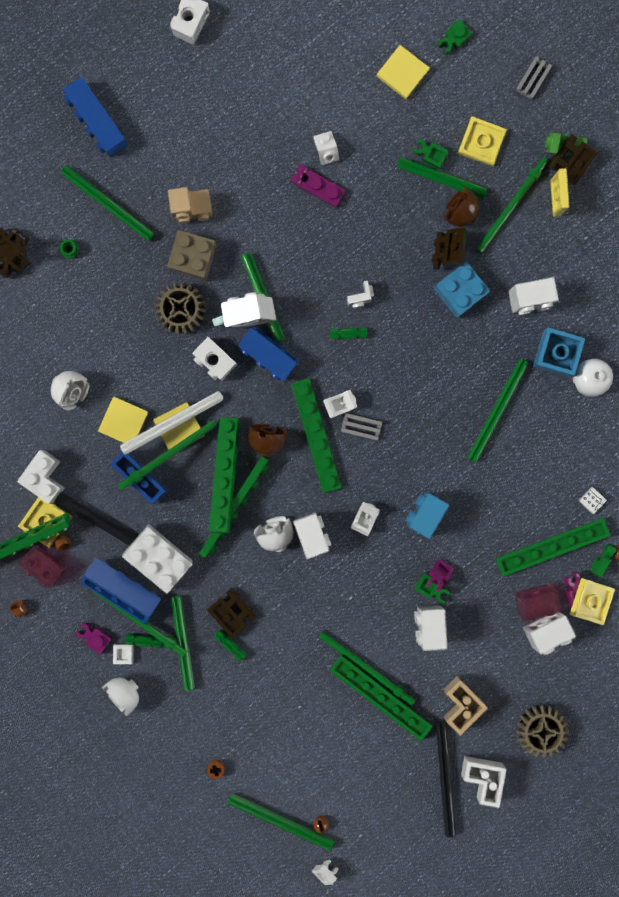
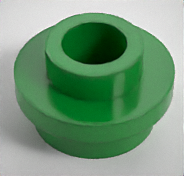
(65, 244)

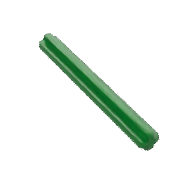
(440, 177)
(259, 288)
(182, 640)

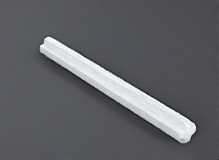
(171, 422)

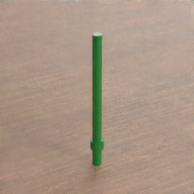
(534, 175)
(136, 476)
(169, 642)
(397, 690)

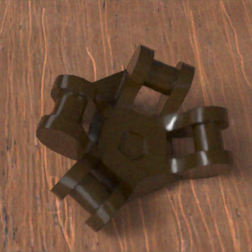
(9, 251)

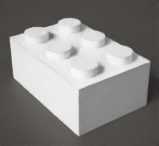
(157, 558)

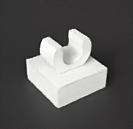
(324, 874)

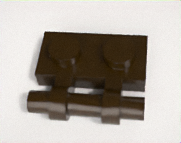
(578, 162)
(454, 248)
(227, 617)

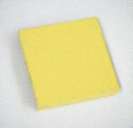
(402, 72)
(482, 141)
(559, 193)
(123, 420)
(181, 431)
(39, 514)
(592, 601)

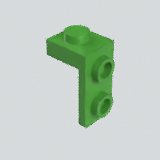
(554, 142)

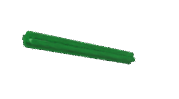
(107, 203)
(498, 410)
(280, 822)

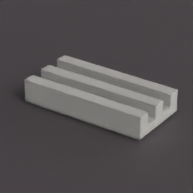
(541, 64)
(377, 430)

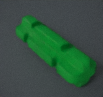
(348, 333)
(144, 641)
(230, 645)

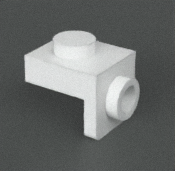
(326, 147)
(359, 299)
(340, 403)
(365, 518)

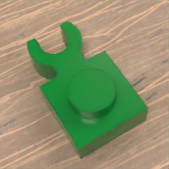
(456, 35)
(433, 155)
(601, 563)
(422, 588)

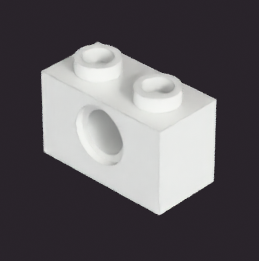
(189, 30)
(208, 349)

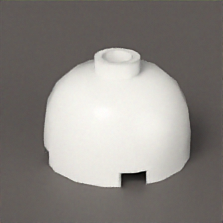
(593, 377)
(68, 389)
(275, 534)
(123, 694)

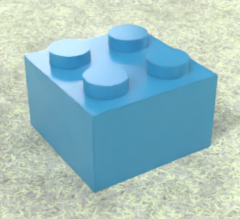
(461, 289)
(559, 352)
(426, 514)

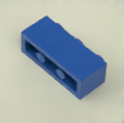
(268, 353)
(148, 487)

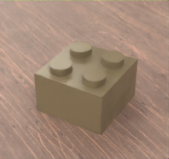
(191, 255)

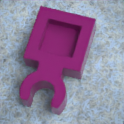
(440, 574)
(573, 587)
(96, 640)

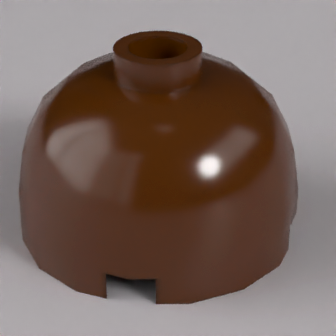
(462, 208)
(266, 439)

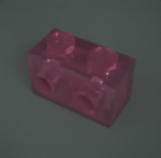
(42, 566)
(538, 602)

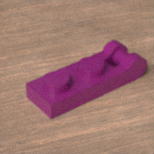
(318, 186)

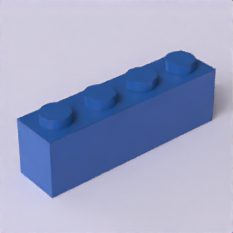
(92, 112)
(120, 590)

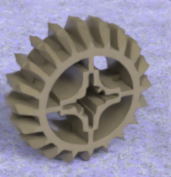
(168, 297)
(526, 729)

